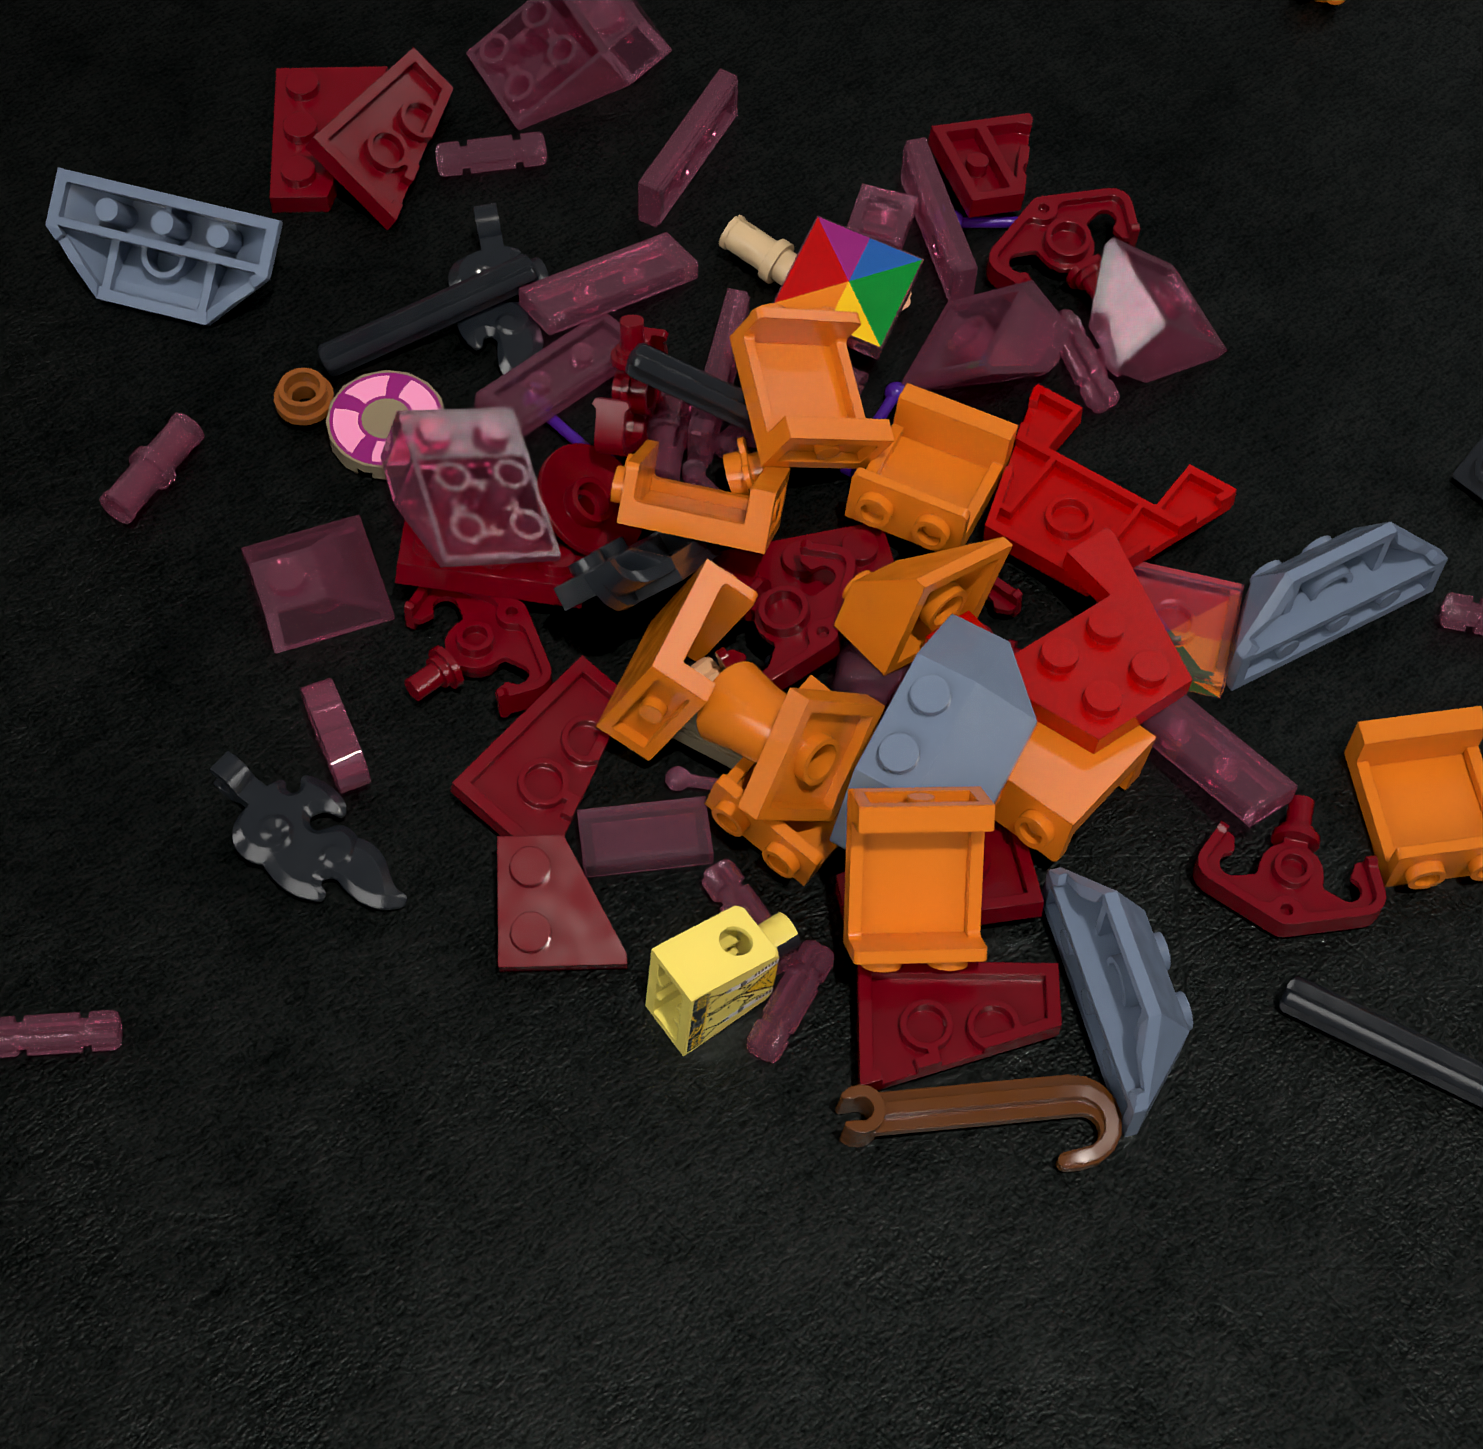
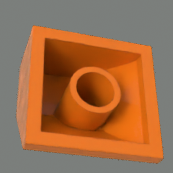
(904, 601)

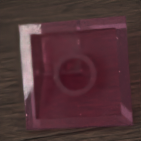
(1147, 317)
(991, 339)
(317, 584)

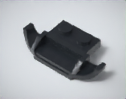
(632, 573)

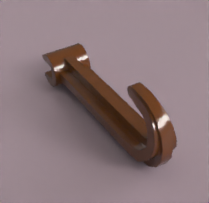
(984, 1106)

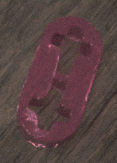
(335, 735)

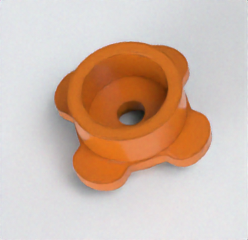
(742, 468)

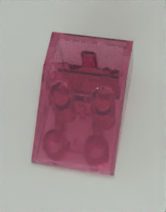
(565, 55)
(468, 487)

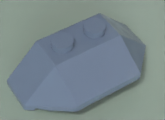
(160, 247)
(1328, 594)
(951, 721)
(1119, 987)

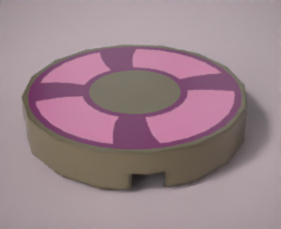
(365, 411)

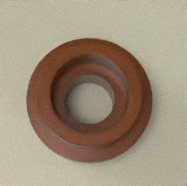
(303, 384)

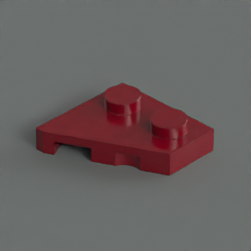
(985, 161)
(550, 910)

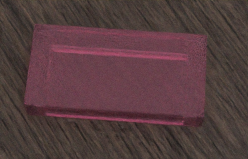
(645, 836)

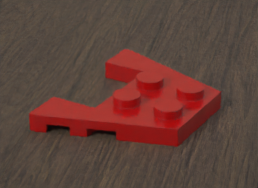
(1055, 503)
(1109, 662)

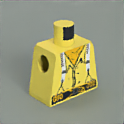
(715, 973)

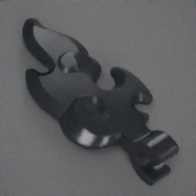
(507, 321)
(279, 836)

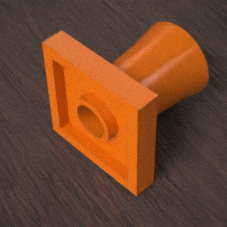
(799, 739)

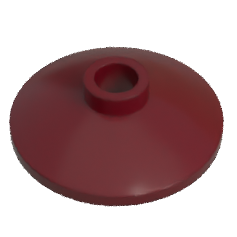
(577, 497)

